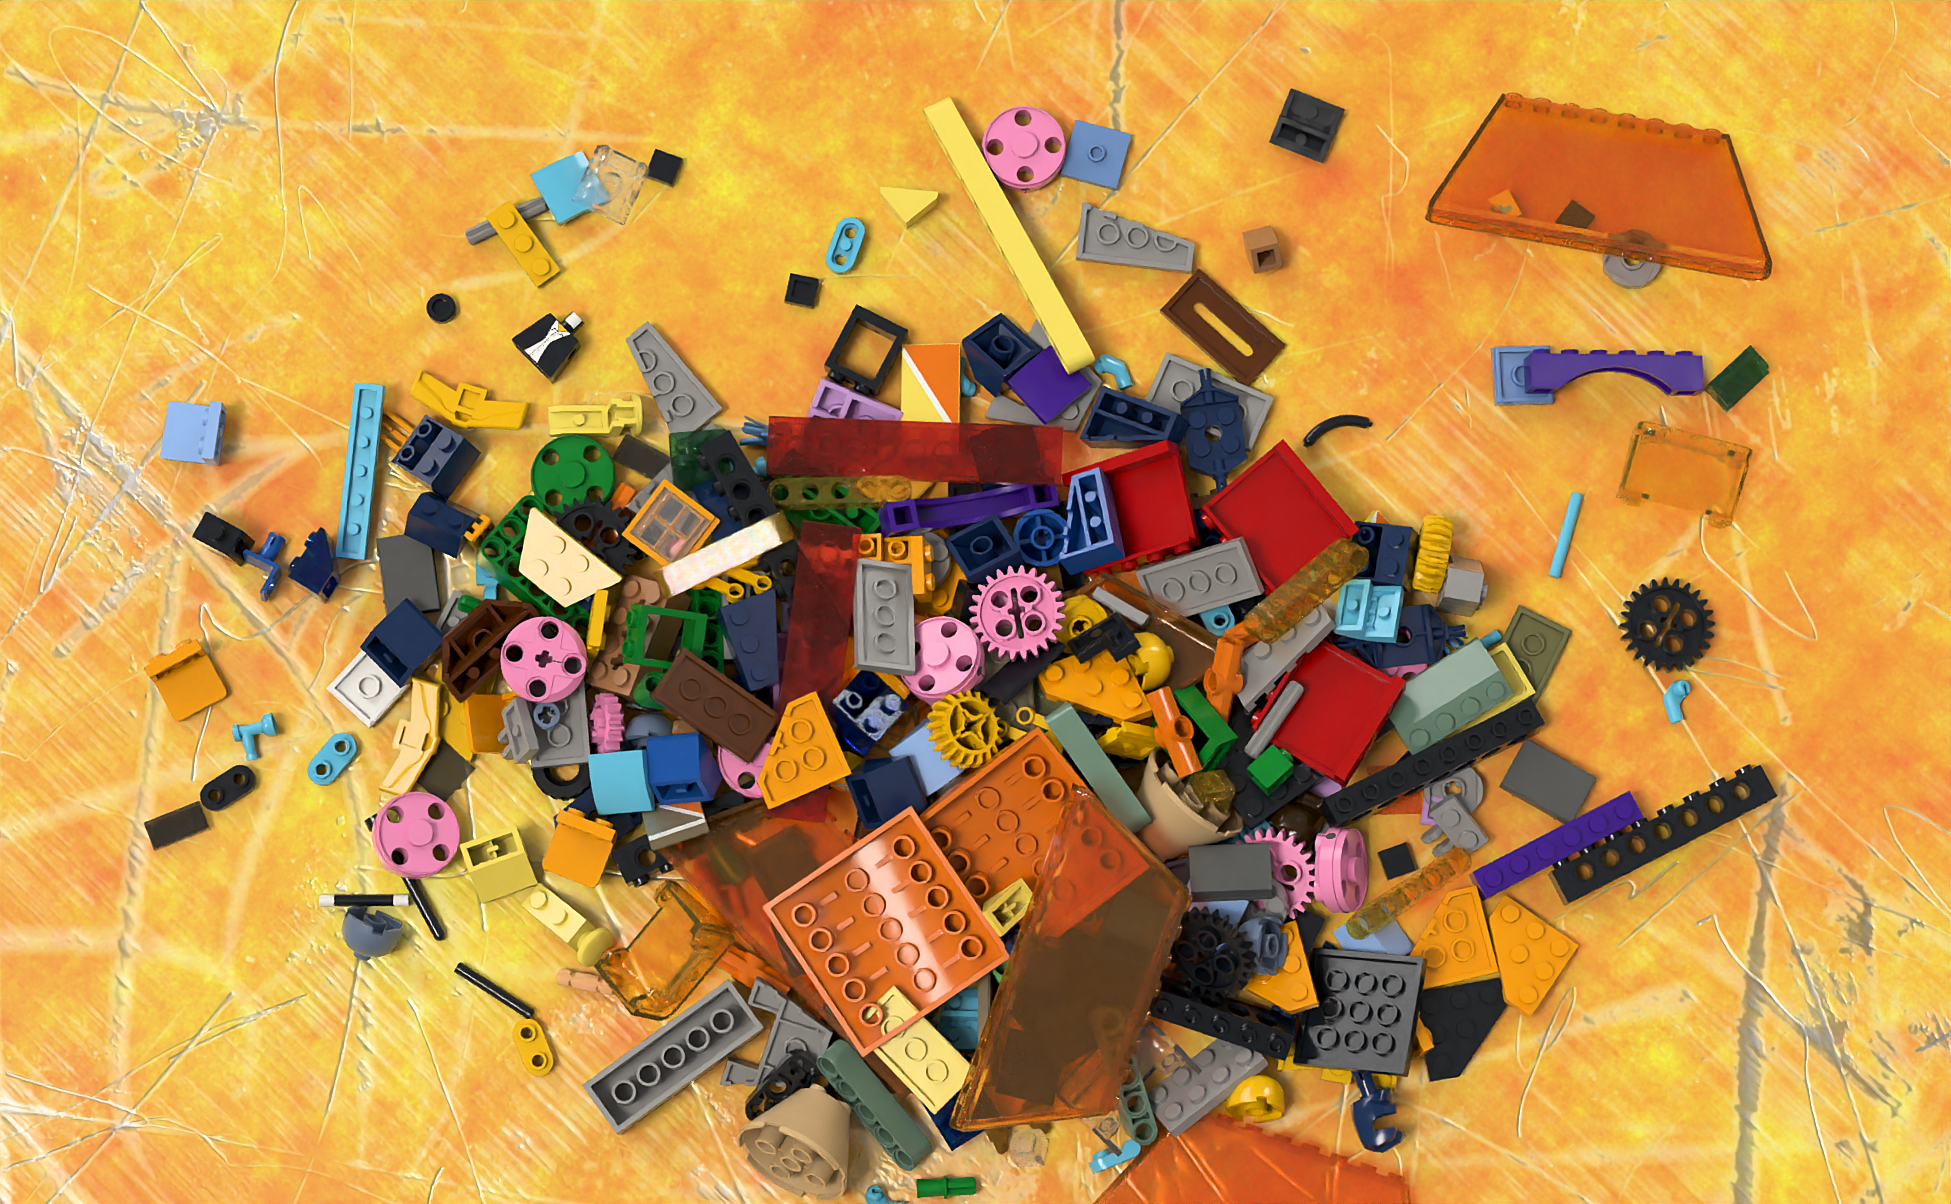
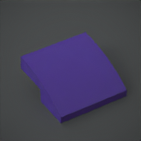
(1047, 386)

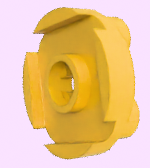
(1080, 609)

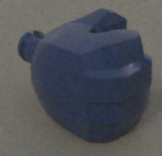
(1373, 1105)

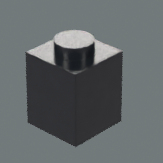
(963, 600)

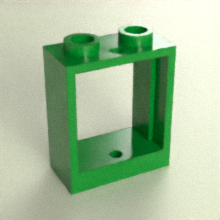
(636, 621)
(1205, 716)

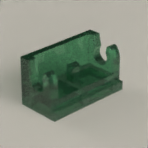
(1737, 378)

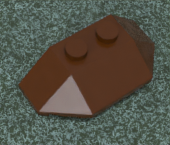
(475, 644)

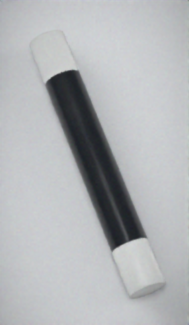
(364, 900)

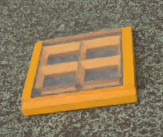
(670, 525)

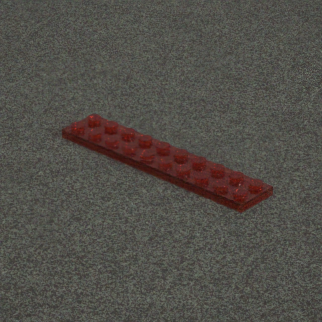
(915, 450)
(818, 636)

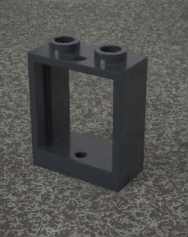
(878, 325)

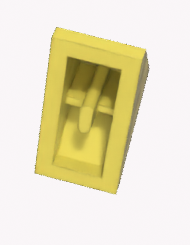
(908, 204)
(1007, 906)

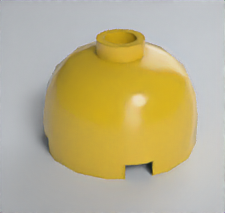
(1151, 662)
(1258, 1098)

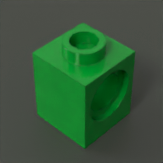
(1271, 769)

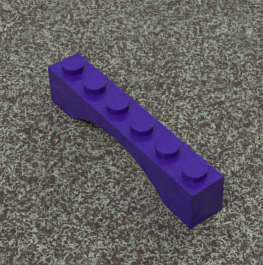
(1672, 374)
(936, 514)
(1555, 845)

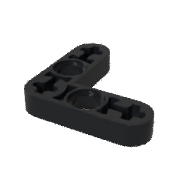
(790, 1077)

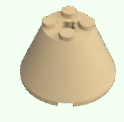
(1177, 812)
(801, 1144)

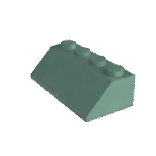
(1448, 696)

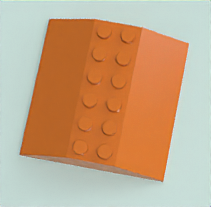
(1003, 816)
(886, 919)

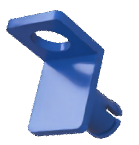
(265, 561)

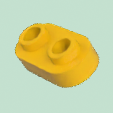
(533, 1047)

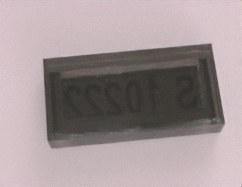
(640, 457)
(177, 825)

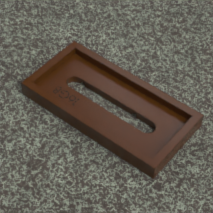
(1205, 291)

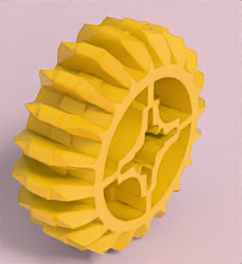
(1432, 553)
(980, 737)

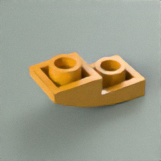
(885, 549)

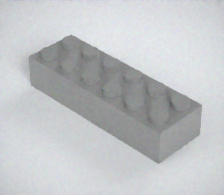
(673, 1057)

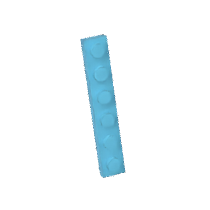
(360, 471)

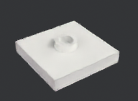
(366, 689)

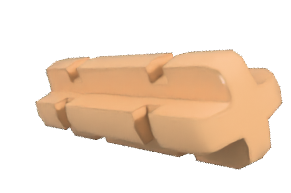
(583, 981)

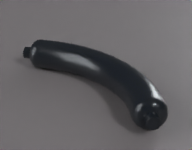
(1332, 423)

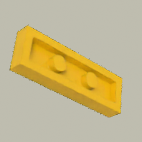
(522, 243)

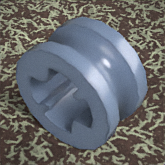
(539, 710)

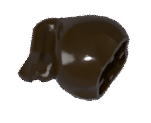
(1301, 818)

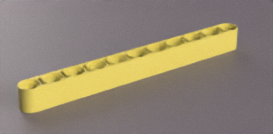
(1009, 235)

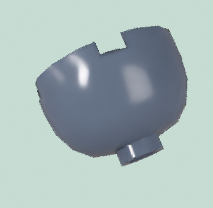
(642, 728)
(369, 933)
(1267, 943)

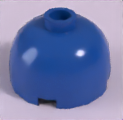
(1040, 537)

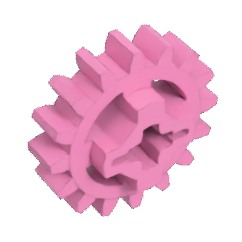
(606, 723)

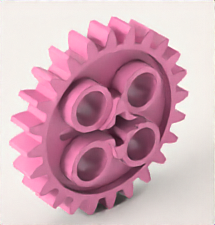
(992, 618)
(1287, 852)

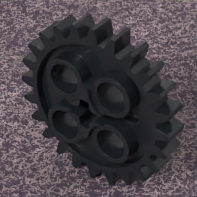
(614, 554)
(1689, 637)
(1219, 970)

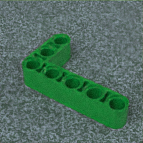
(509, 557)
(709, 602)

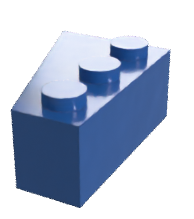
(1092, 524)

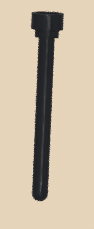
(415, 892)

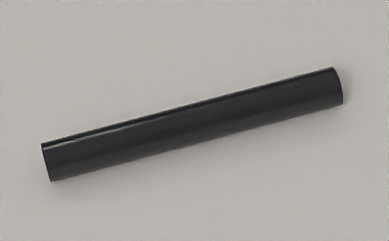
(494, 990)

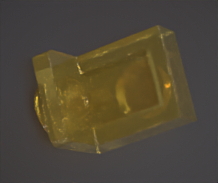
(1213, 787)

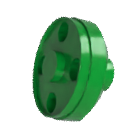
(572, 474)

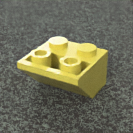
(498, 864)

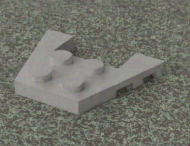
(1010, 411)
(791, 1030)

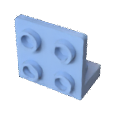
(194, 432)

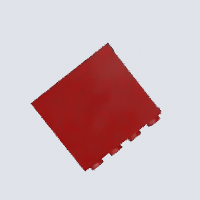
(1149, 504)
(1279, 514)
(1337, 712)

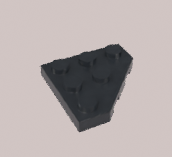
(1458, 1023)

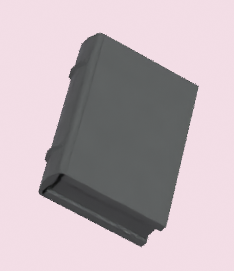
(409, 573)
(1547, 782)
(1230, 872)

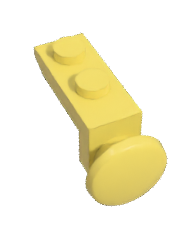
(597, 419)
(568, 925)

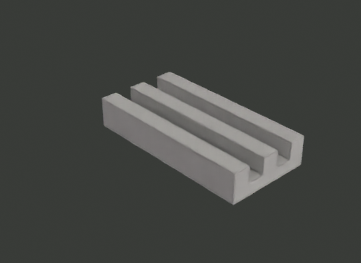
(1125, 610)

